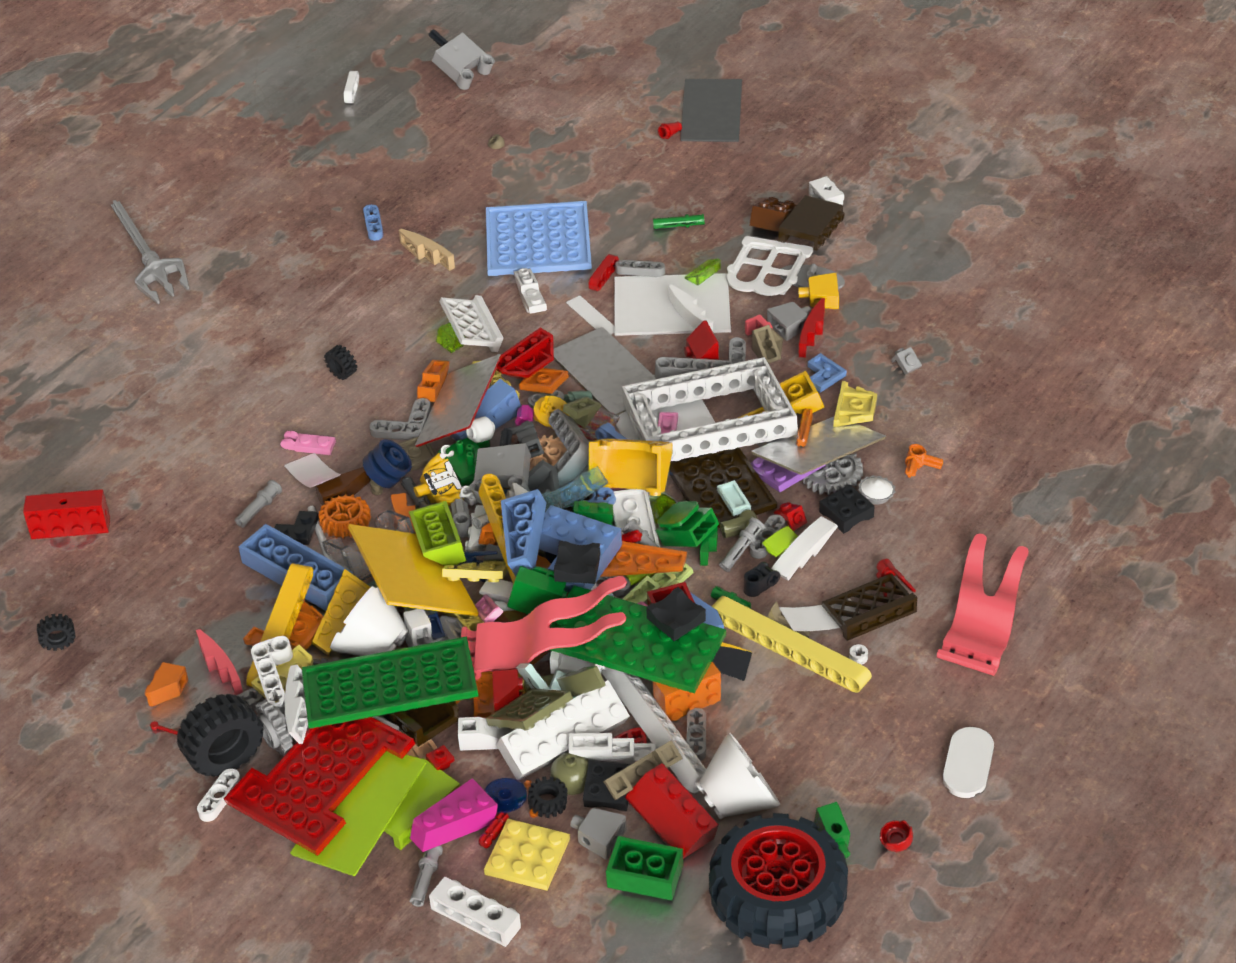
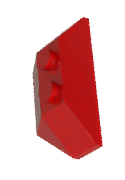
(528, 355)

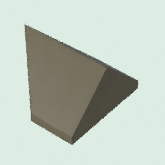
(767, 343)

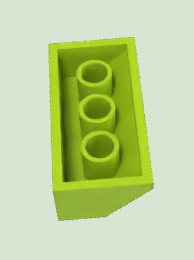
(438, 534)

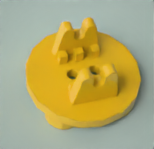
(545, 407)

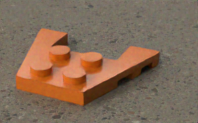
(302, 633)

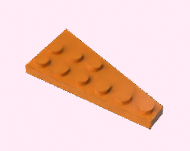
(644, 559)

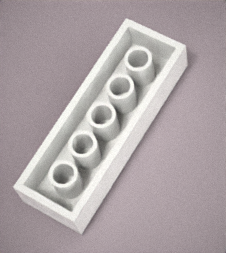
(587, 713)

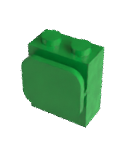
(686, 524)
(534, 588)

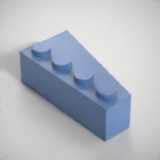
(498, 405)

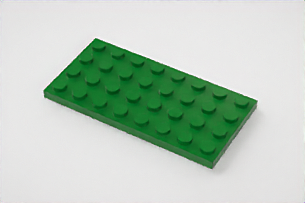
(643, 648)
(388, 682)

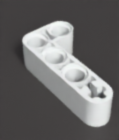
(266, 658)

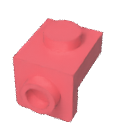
(755, 323)

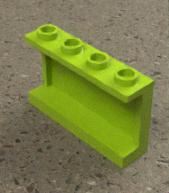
(426, 791)

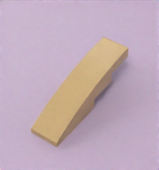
(425, 247)

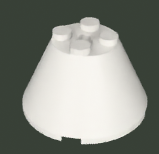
(370, 627)
(734, 783)

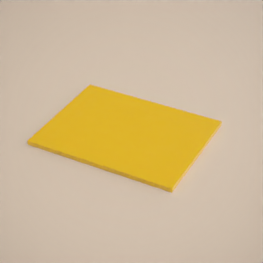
(408, 576)

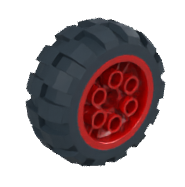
(793, 912)

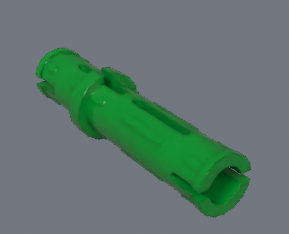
(681, 221)

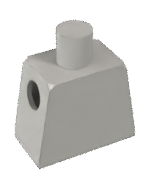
(788, 319)
(599, 830)

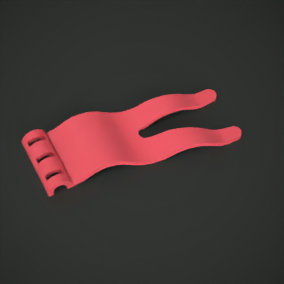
(983, 621)
(510, 643)

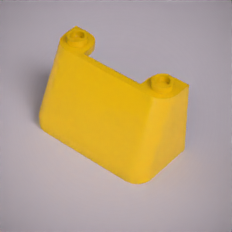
(632, 463)

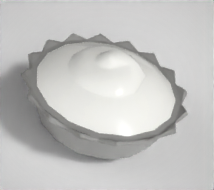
(876, 489)

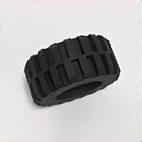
(202, 739)

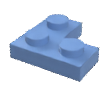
(826, 372)

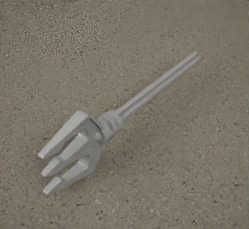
(155, 268)

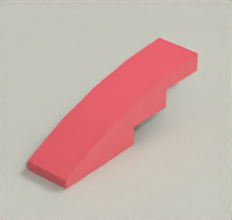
(218, 660)

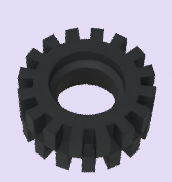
(340, 362)
(58, 640)
(547, 806)

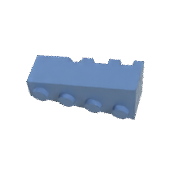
(522, 528)

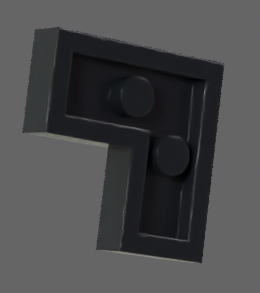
(303, 527)

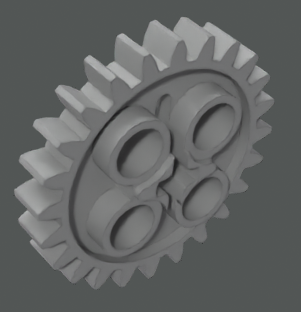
(836, 475)

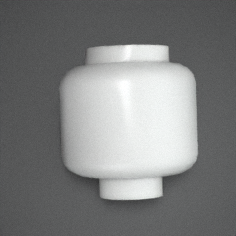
(481, 430)

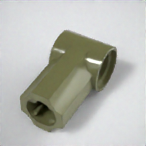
(734, 526)

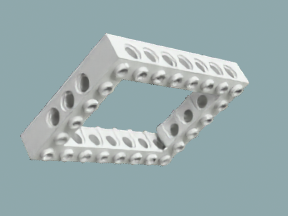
(775, 423)

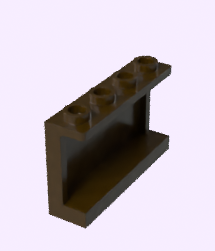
(812, 220)
(425, 721)

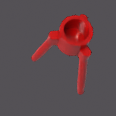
(886, 567)

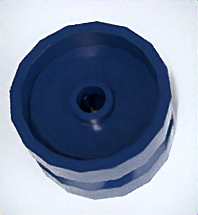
(387, 463)

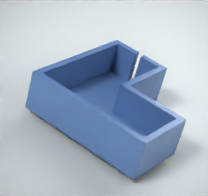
(579, 530)

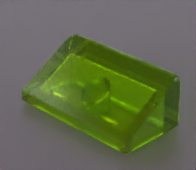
(704, 271)

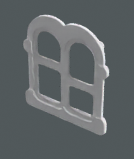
(775, 247)

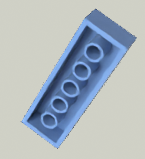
(273, 553)

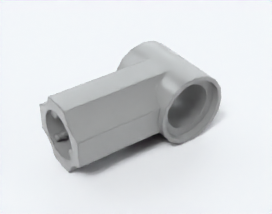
(461, 517)

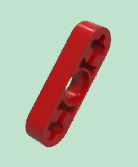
(603, 272)

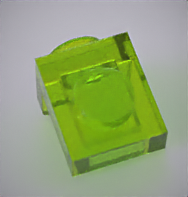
(661, 505)

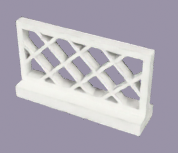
(482, 320)

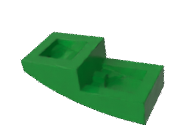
(708, 545)

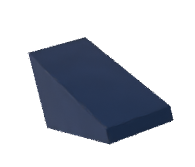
(437, 629)

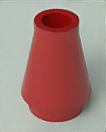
(667, 130)

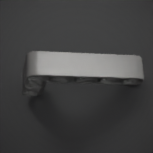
(674, 366)
(577, 447)

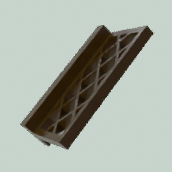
(878, 615)

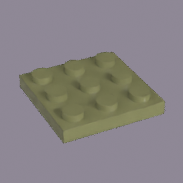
(529, 709)

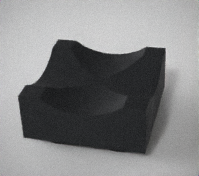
(846, 508)
(577, 563)
(676, 614)
(595, 790)

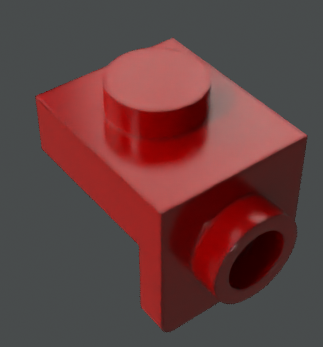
(792, 514)
(440, 758)

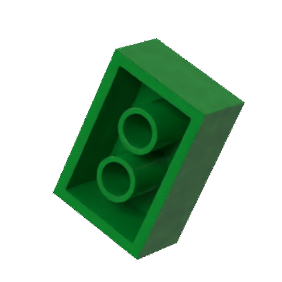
(644, 868)

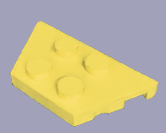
(854, 405)

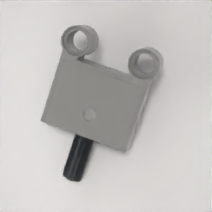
(459, 57)
(505, 461)

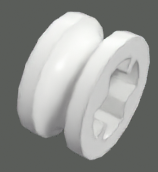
(859, 649)

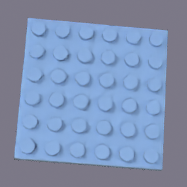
(538, 238)

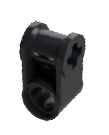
(760, 579)

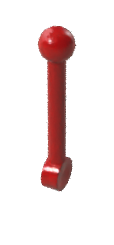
(154, 726)

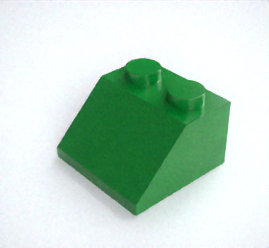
(598, 511)

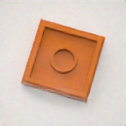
(544, 380)

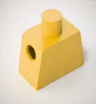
(821, 287)

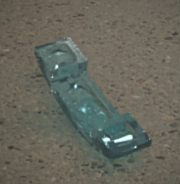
(576, 490)

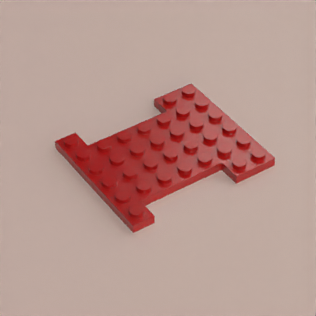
(314, 779)

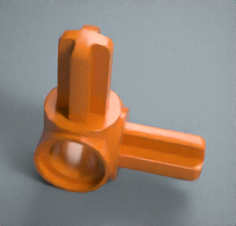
(917, 457)

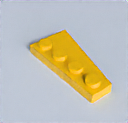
(346, 596)

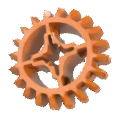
(342, 511)

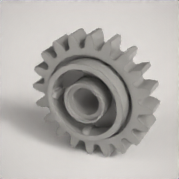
(274, 727)

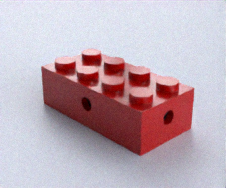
(66, 514)

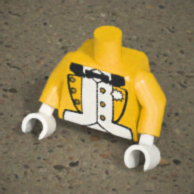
(440, 481)

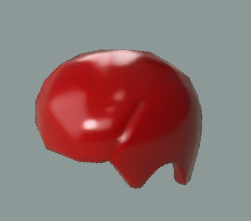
(896, 835)

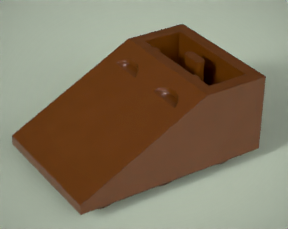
(770, 213)

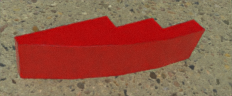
(812, 327)

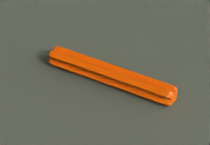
(804, 427)

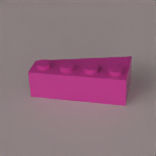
(454, 816)

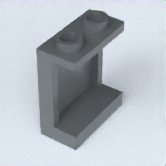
(543, 477)

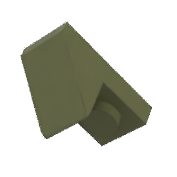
(582, 410)

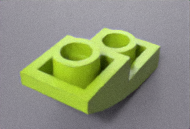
(780, 541)

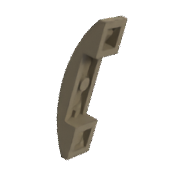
(627, 778)

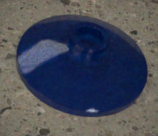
(507, 793)

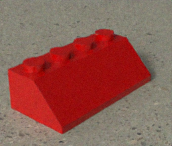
(672, 811)

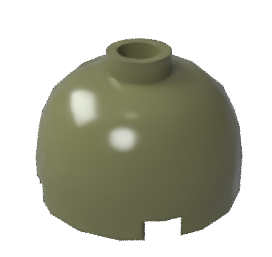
(570, 770)

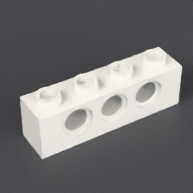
(475, 911)

